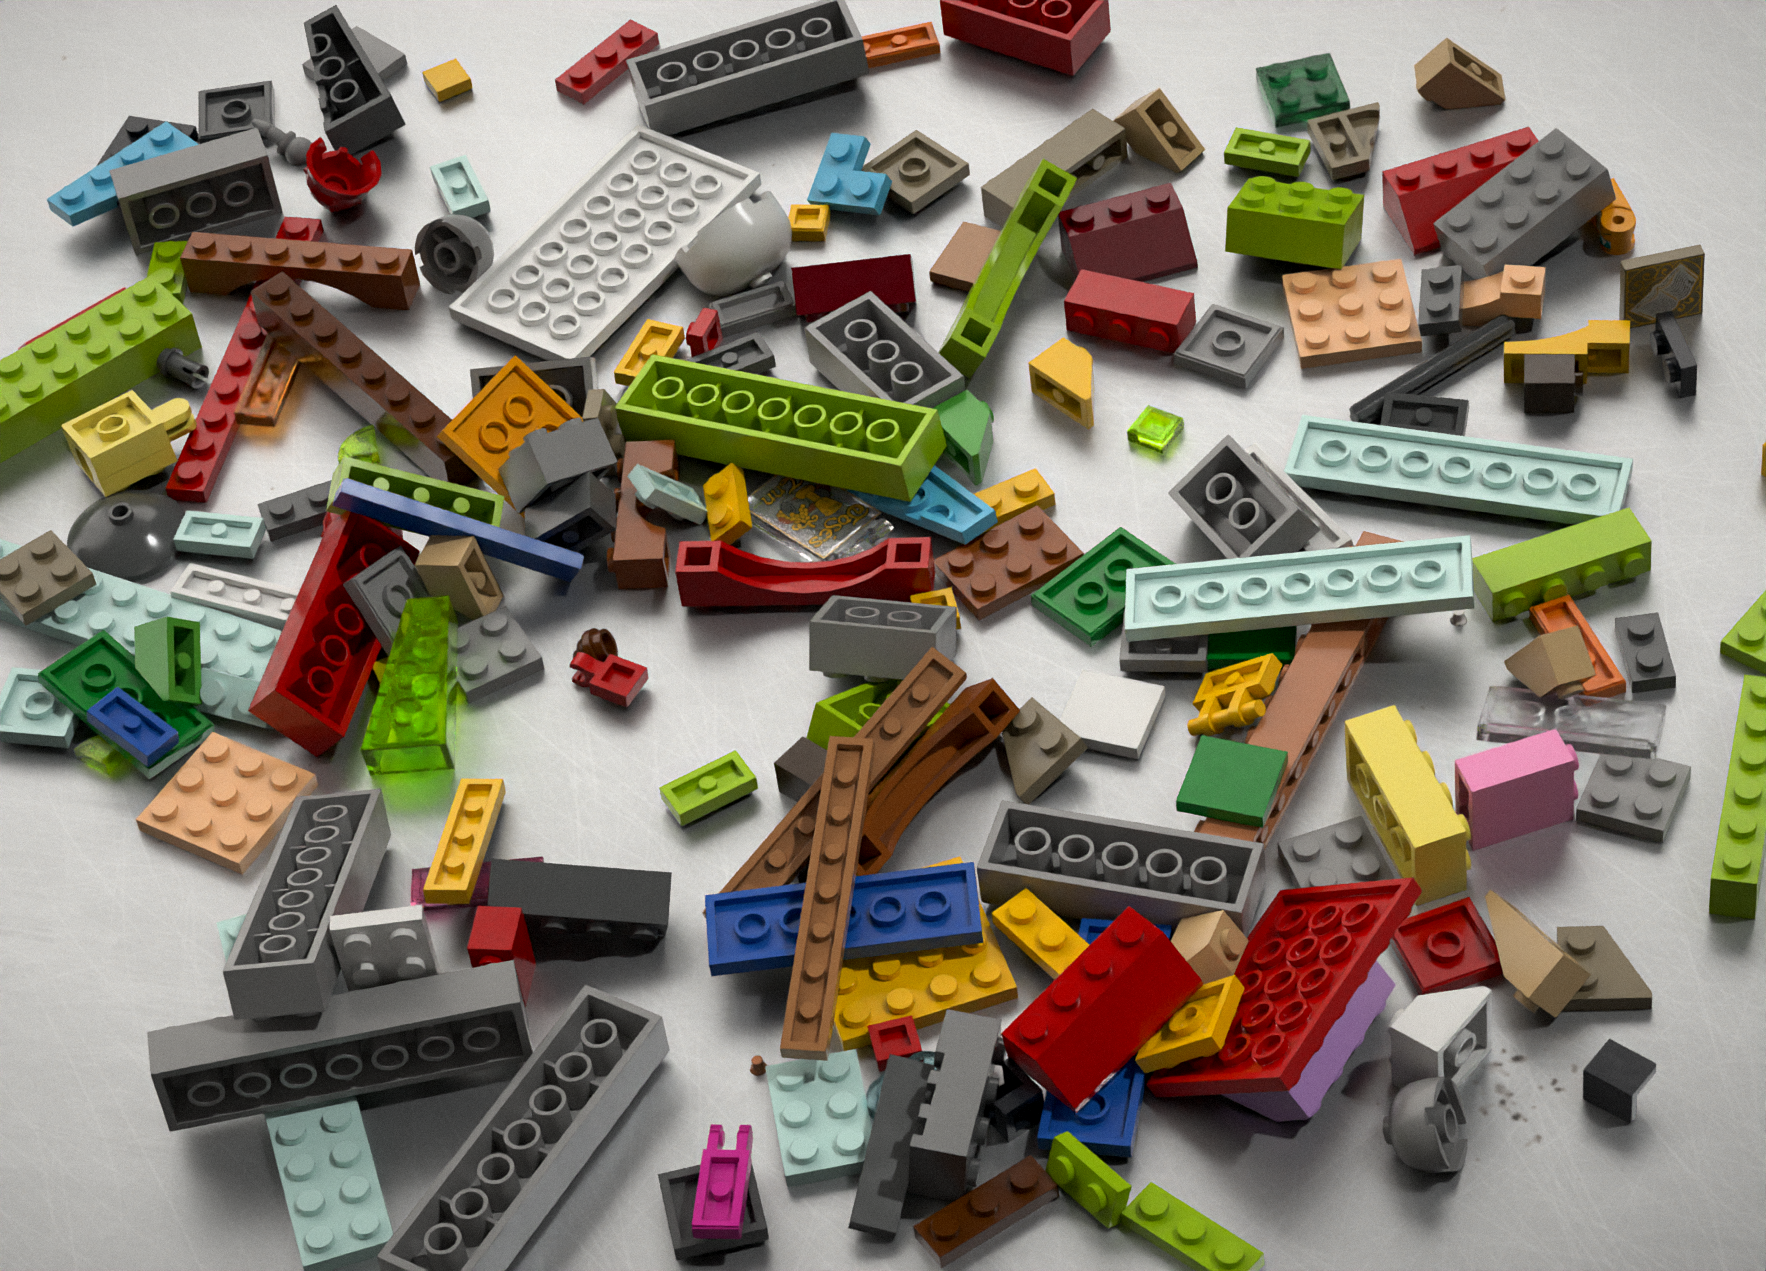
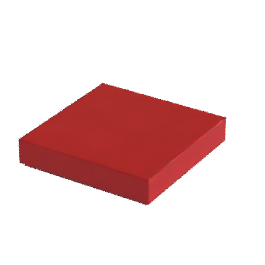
(1446, 948)

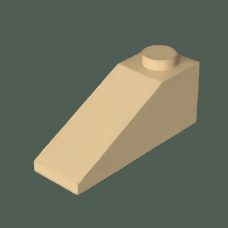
(1532, 960)

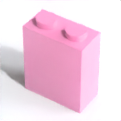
(1516, 788)

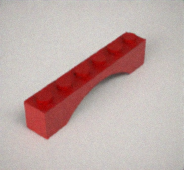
(725, 576)

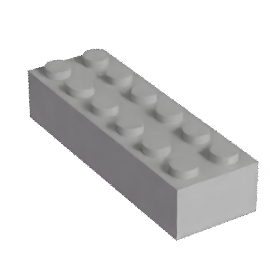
(748, 66)
(1105, 864)

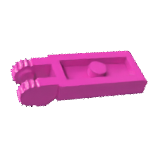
(723, 1186)

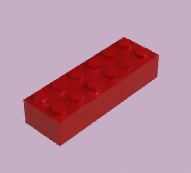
(326, 642)

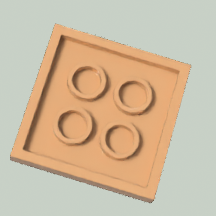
(1351, 313)
(226, 802)

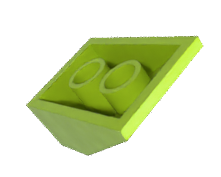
(850, 710)

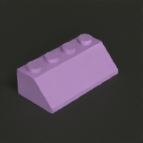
(1328, 1062)

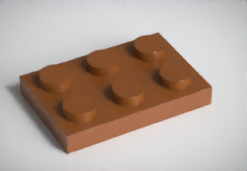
(1007, 562)

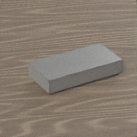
(754, 308)

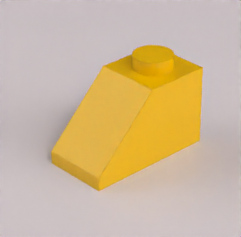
(1065, 380)

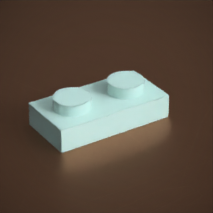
(460, 187)
(668, 494)
(219, 534)
(228, 696)

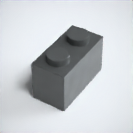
(573, 514)

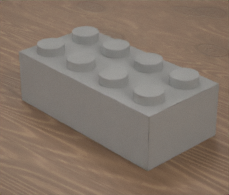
(196, 190)
(1526, 208)
(878, 355)

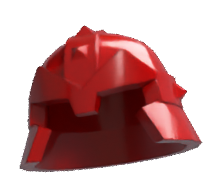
(338, 178)

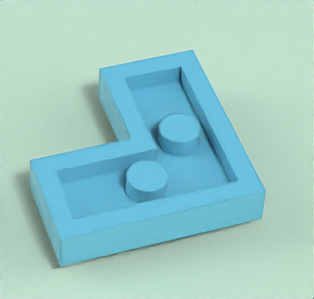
(842, 182)

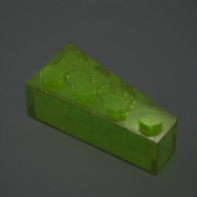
(417, 698)

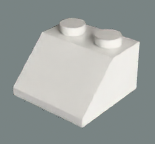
(1441, 1036)

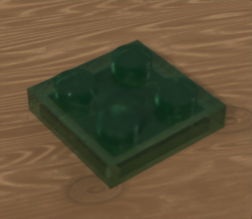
(1302, 89)

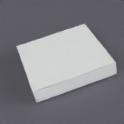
(1113, 712)

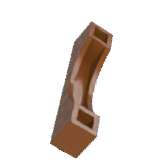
(370, 273)
(944, 748)

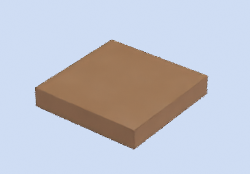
(964, 256)

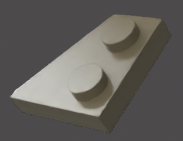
(1038, 749)

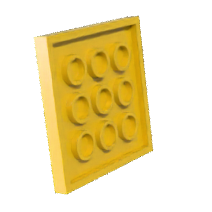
(921, 984)

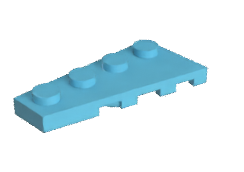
(95, 190)
(940, 507)

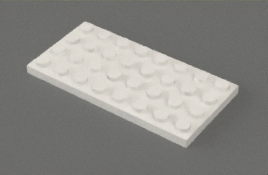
(603, 246)

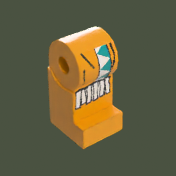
(1616, 224)

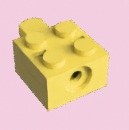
(127, 440)

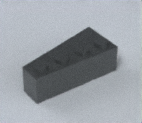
(350, 90)
(583, 898)

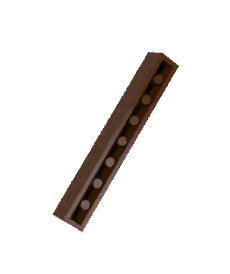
(358, 376)

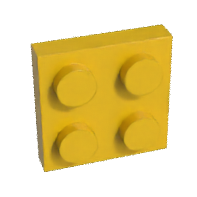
(1195, 1028)

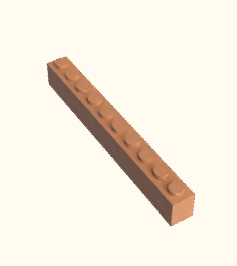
(1306, 706)

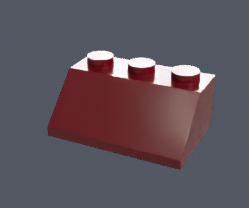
(1129, 236)
(832, 285)

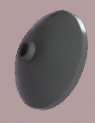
(128, 534)

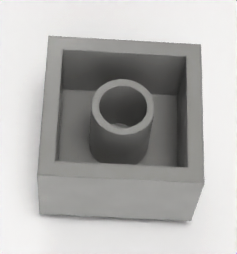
(555, 459)

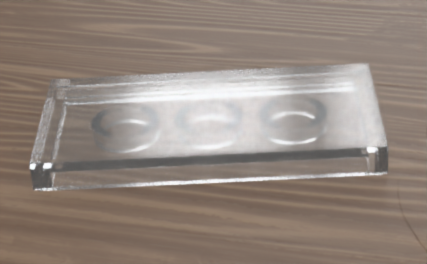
(1583, 721)

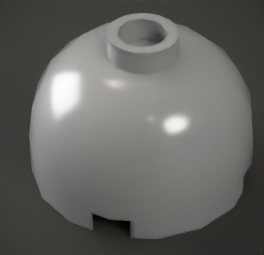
(454, 252)
(1425, 1125)

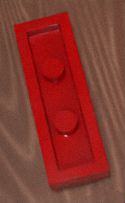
(606, 62)

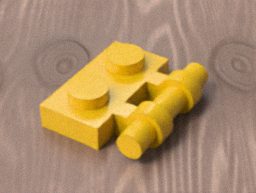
(1234, 695)

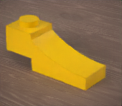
(1597, 349)

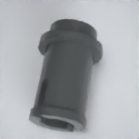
(174, 364)

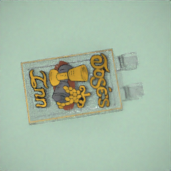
(816, 518)

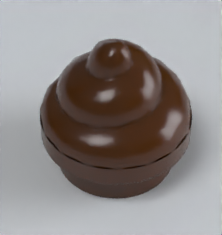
(597, 644)

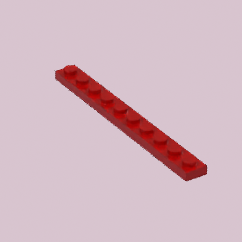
(216, 422)

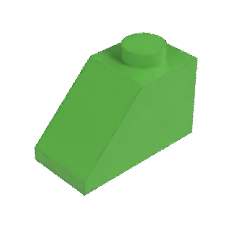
(967, 433)
(170, 658)

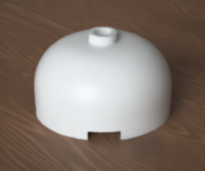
(738, 247)

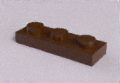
(986, 1211)

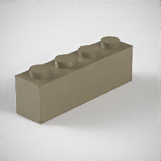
(1082, 149)

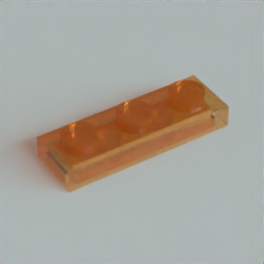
(267, 385)

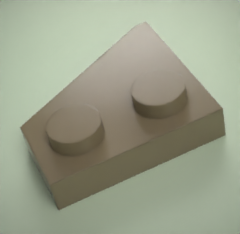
(1346, 139)
(602, 406)
(1613, 979)

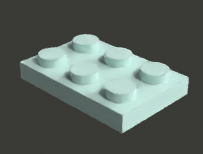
(820, 1117)

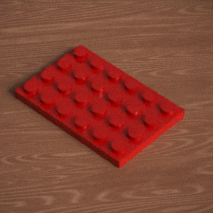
(1296, 981)

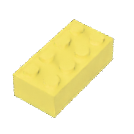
(1407, 803)

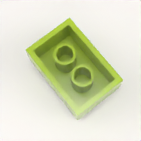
(1294, 222)

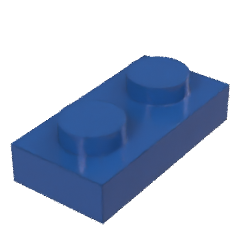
(132, 726)

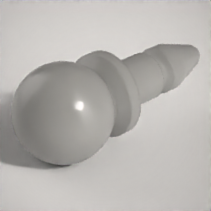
(293, 147)

